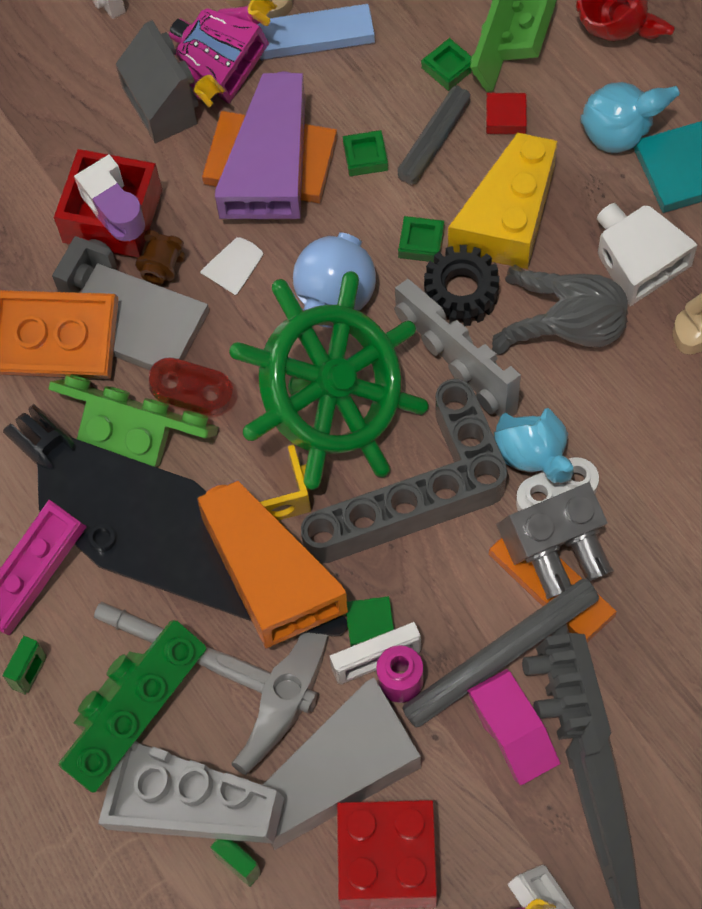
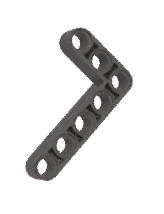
(420, 489)

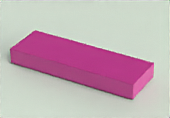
(35, 562)

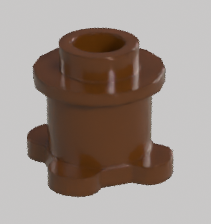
(160, 257)

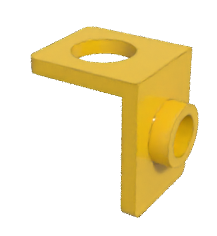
(298, 500)

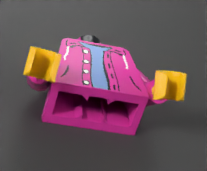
(222, 47)

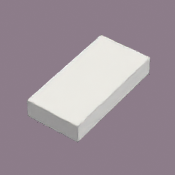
(364, 656)

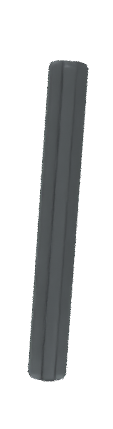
(500, 652)

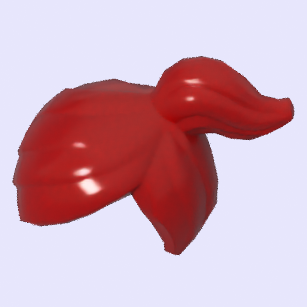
(621, 19)

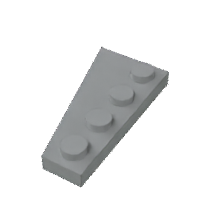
(495, 388)
(185, 798)

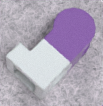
(103, 192)

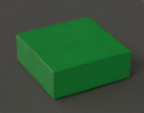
(447, 64)
(365, 153)
(420, 238)
(368, 619)
(24, 665)
(236, 860)

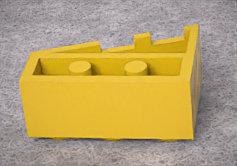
(508, 203)

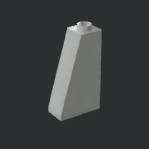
(343, 762)

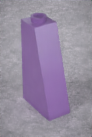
(267, 156)

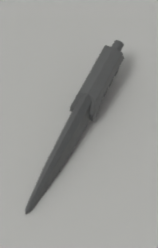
(589, 755)

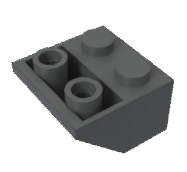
(157, 83)

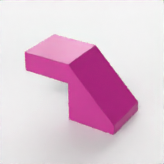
(514, 726)

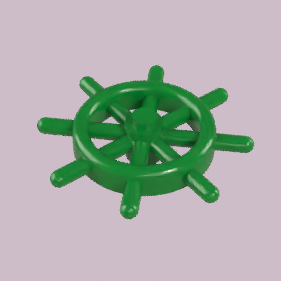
(329, 379)

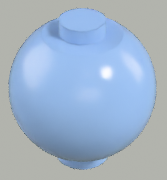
(322, 266)

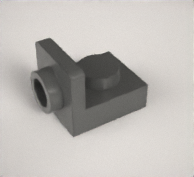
(79, 264)

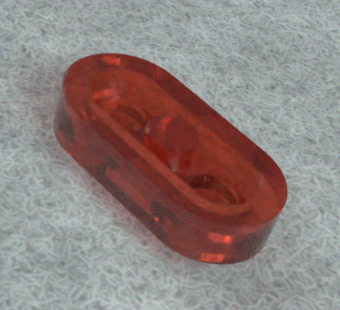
(191, 383)

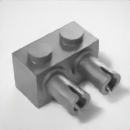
(543, 527)

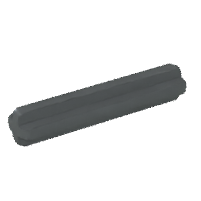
(433, 135)

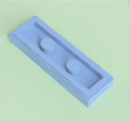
(318, 31)

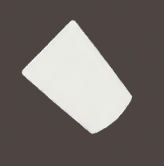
(233, 264)

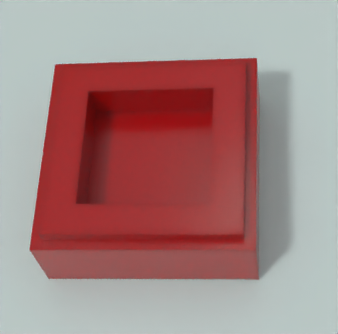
(505, 113)

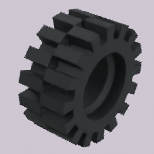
(467, 265)

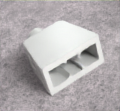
(642, 250)

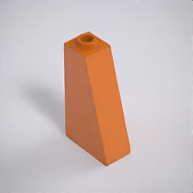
(271, 570)

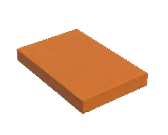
(317, 154)
(57, 333)

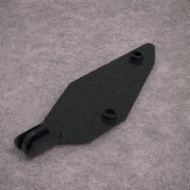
(135, 516)

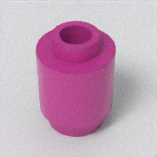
(403, 686)

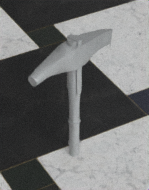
(284, 690)

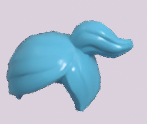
(623, 114)
(535, 444)

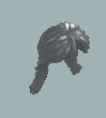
(588, 309)

